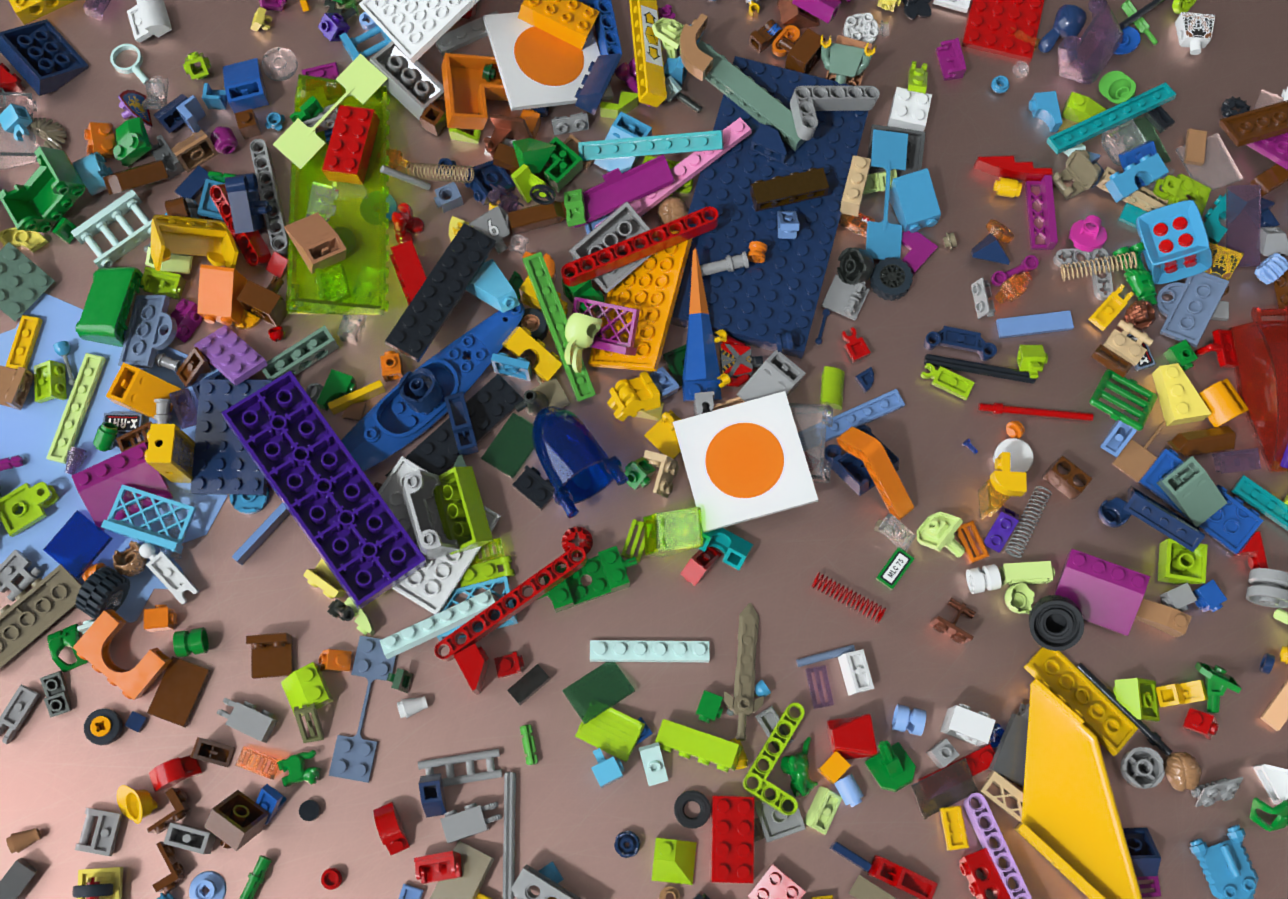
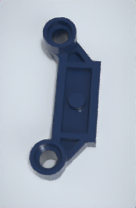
(961, 340)

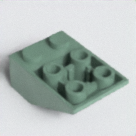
(1192, 491)

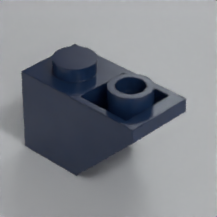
(432, 795)

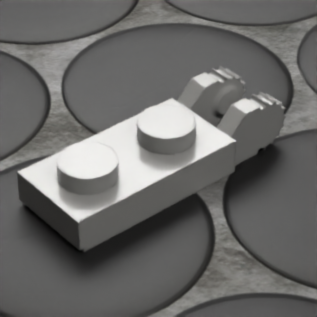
(17, 711)

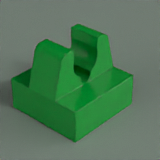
(63, 230)

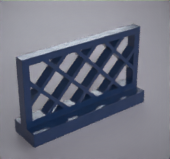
(1163, 519)

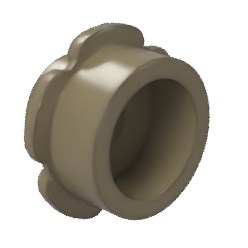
(950, 240)

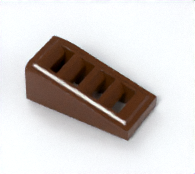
(129, 437)

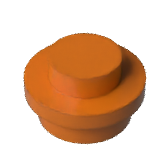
(1015, 429)

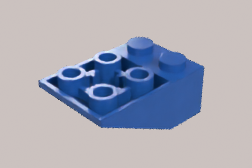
(244, 85)

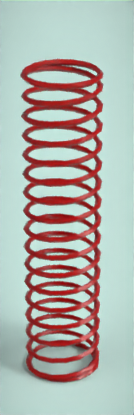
(881, 613)

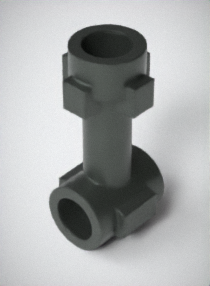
(338, 608)

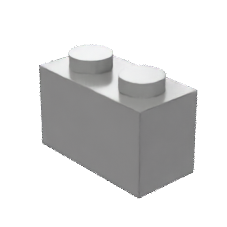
(190, 838)

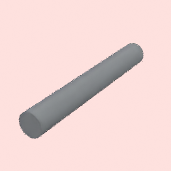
(404, 177)

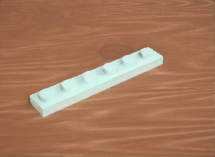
(436, 625)
(649, 651)

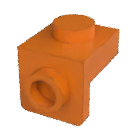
(335, 660)

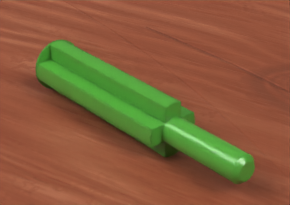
(1141, 23)

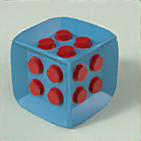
(1174, 242)

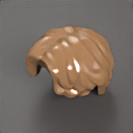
(672, 209)
(129, 561)
(1182, 771)

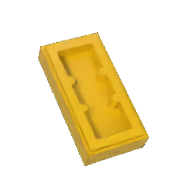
(954, 828)

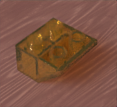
(990, 500)

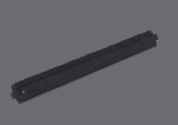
(979, 368)

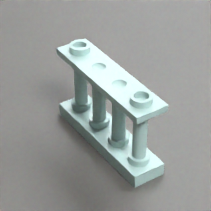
(107, 216)

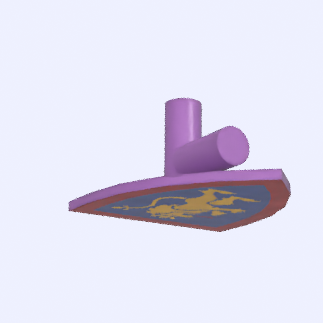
(132, 104)

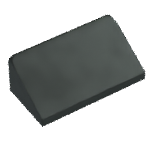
(528, 684)

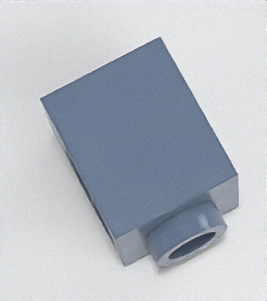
(448, 190)

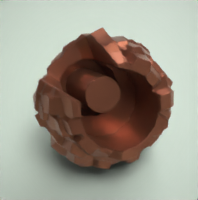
(1140, 314)

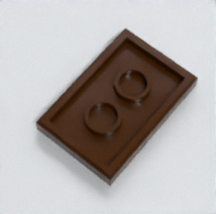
(178, 691)

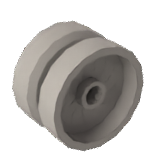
(1268, 588)

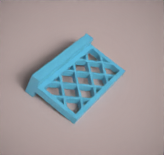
(144, 535)
(473, 588)

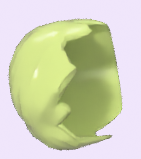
(1019, 598)

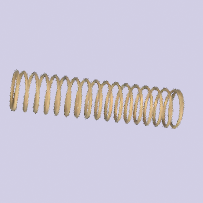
(442, 171)
(1099, 268)

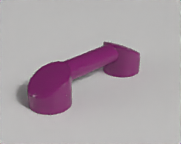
(1028, 264)

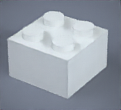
(909, 110)
(968, 725)

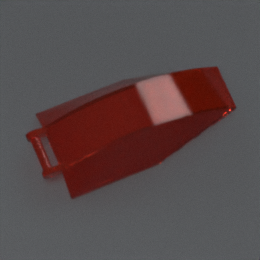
(1264, 380)

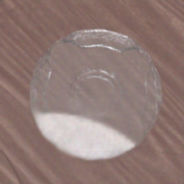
(279, 64)

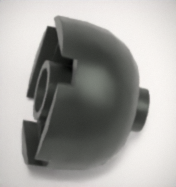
(855, 266)

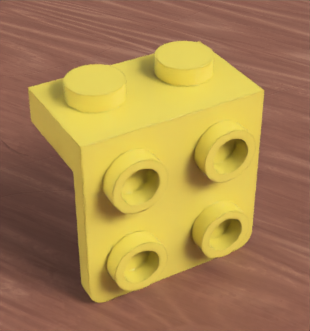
(325, 579)

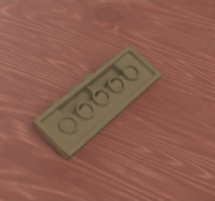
(36, 611)

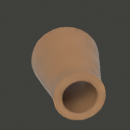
(21, 840)

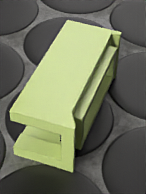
(1027, 573)

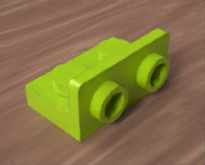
(49, 381)

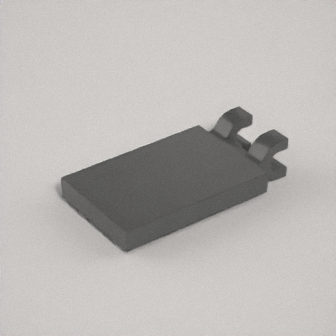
(1011, 751)

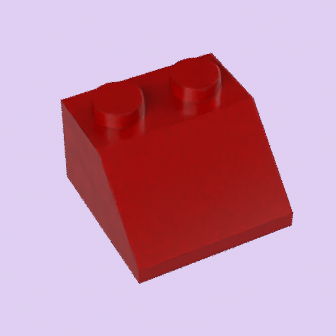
(473, 666)

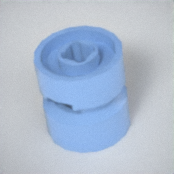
(909, 720)

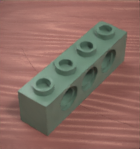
(301, 354)

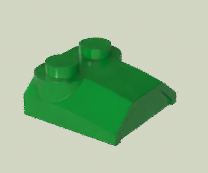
(131, 141)

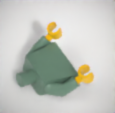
(845, 60)

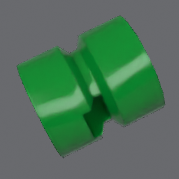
(186, 643)

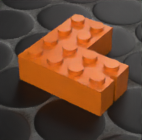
(467, 91)

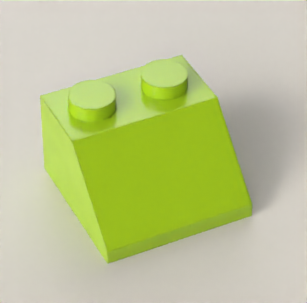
(1180, 564)
(307, 687)

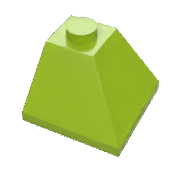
(1138, 697)
(674, 861)

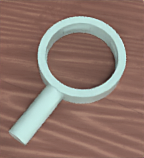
(135, 67)

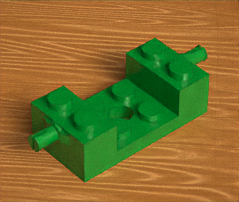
(607, 574)

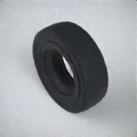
(705, 809)

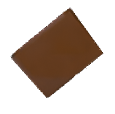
(1059, 480)

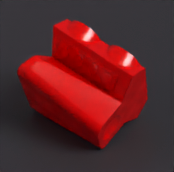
(852, 737)

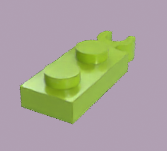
(948, 381)

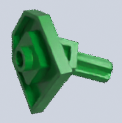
(1216, 684)
(891, 767)

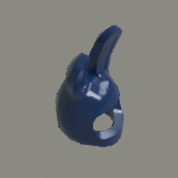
(1067, 23)

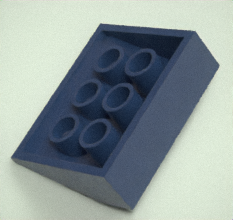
(41, 56)

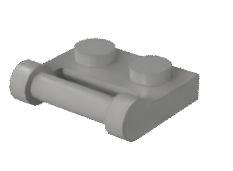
(105, 832)

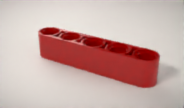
(250, 243)

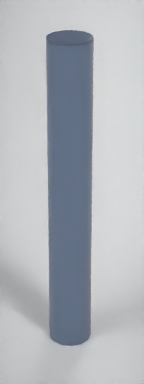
(824, 656)

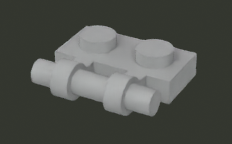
(12, 569)

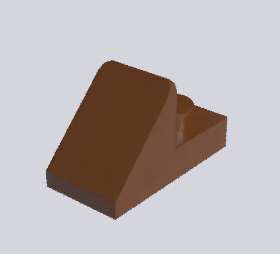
(192, 367)

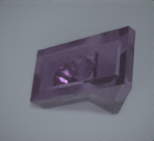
(185, 407)

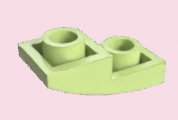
(363, 621)

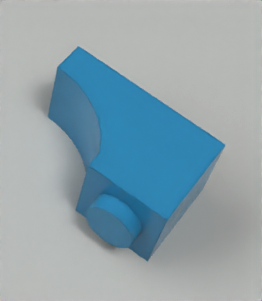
(676, 69)
(1046, 107)

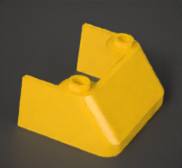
(192, 237)

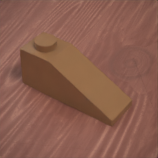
(1163, 618)

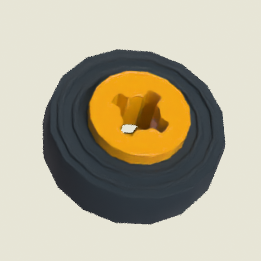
(110, 729)

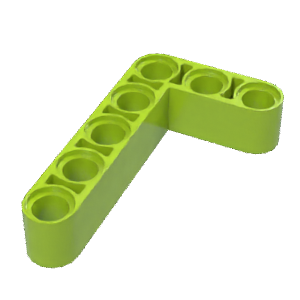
(771, 758)

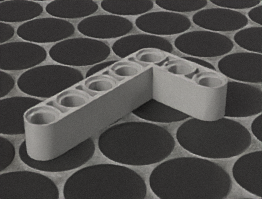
(827, 98)

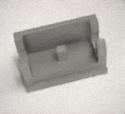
(703, 402)

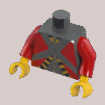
(735, 360)

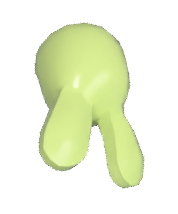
(579, 335)

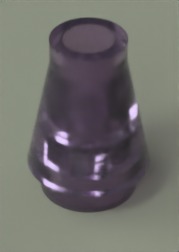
(74, 460)

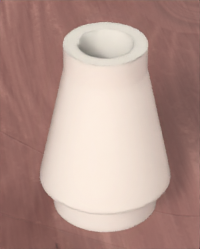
(411, 706)

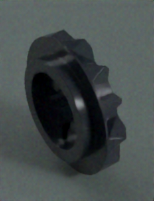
(1229, 104)

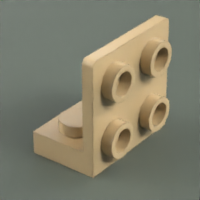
(667, 470)

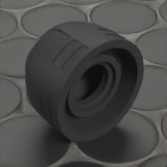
(1056, 623)

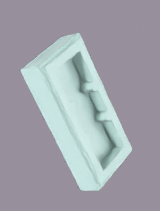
(653, 764)

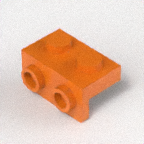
(100, 139)

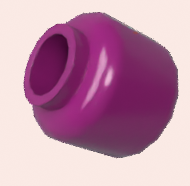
(224, 140)

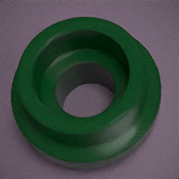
(489, 72)

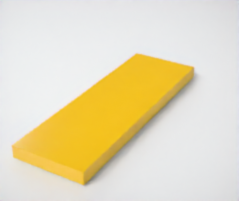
(1098, 712)

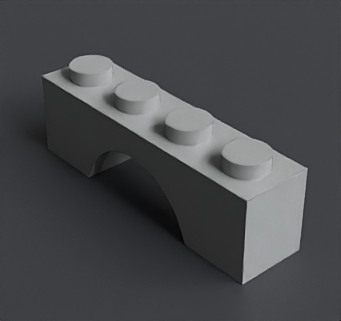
(1273, 241)

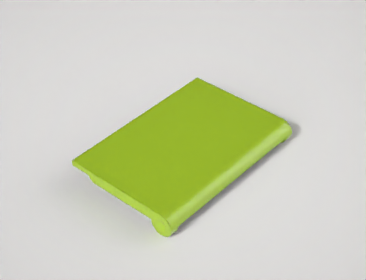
(612, 733)

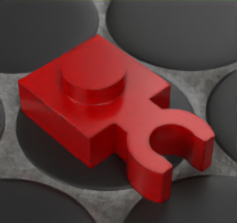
(855, 347)

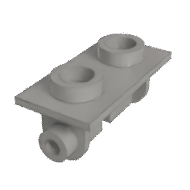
(570, 124)
(981, 292)

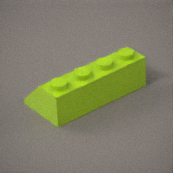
(462, 509)

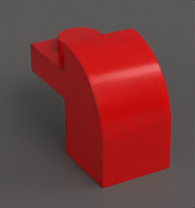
(174, 771)
(390, 828)

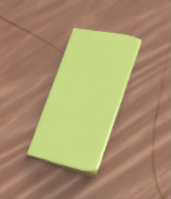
(822, 810)

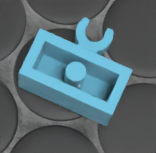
(606, 770)

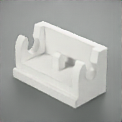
(855, 672)

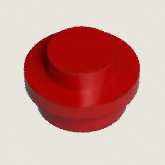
(331, 878)

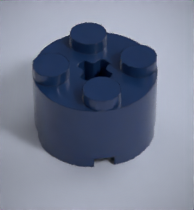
(421, 390)

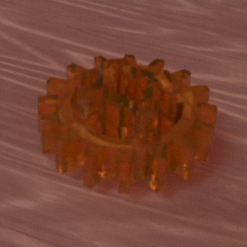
(1013, 287)

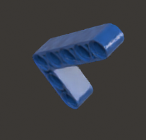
(605, 27)

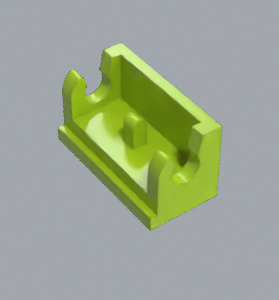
(163, 283)

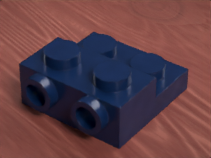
(488, 174)

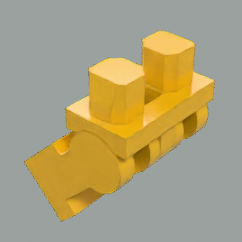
(633, 395)

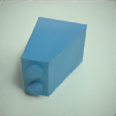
(914, 201)

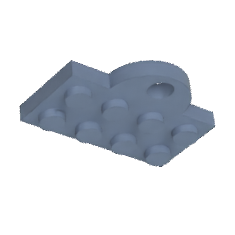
(1191, 306)
(147, 331)

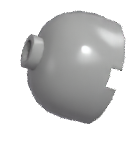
(1142, 767)

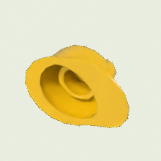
(135, 803)

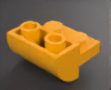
(1222, 402)

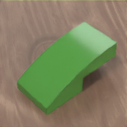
(574, 207)

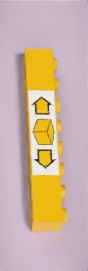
(647, 53)

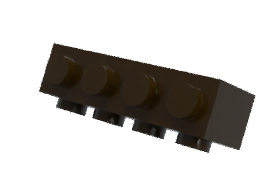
(789, 189)

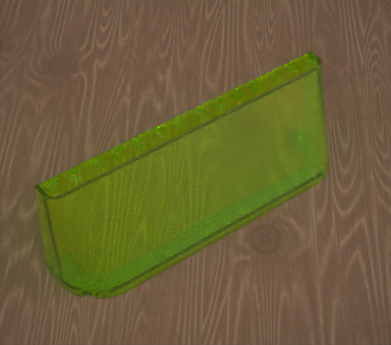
(357, 219)

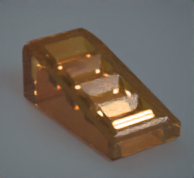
(272, 770)

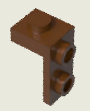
(178, 801)
(169, 882)

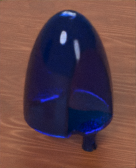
(572, 458)

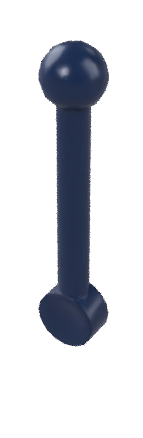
(825, 313)

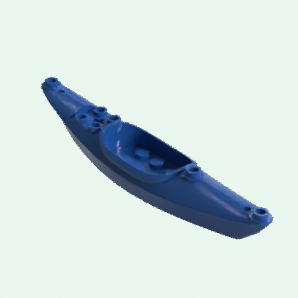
(391, 421)

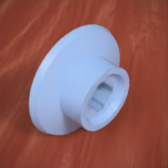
(211, 880)

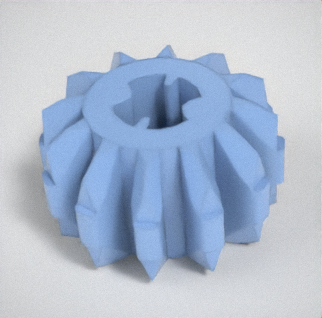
(1271, 268)

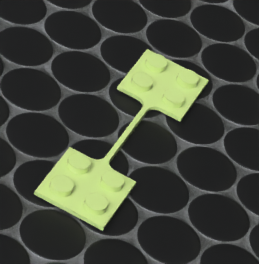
(301, 142)

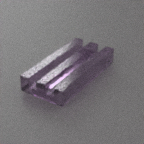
(826, 683)

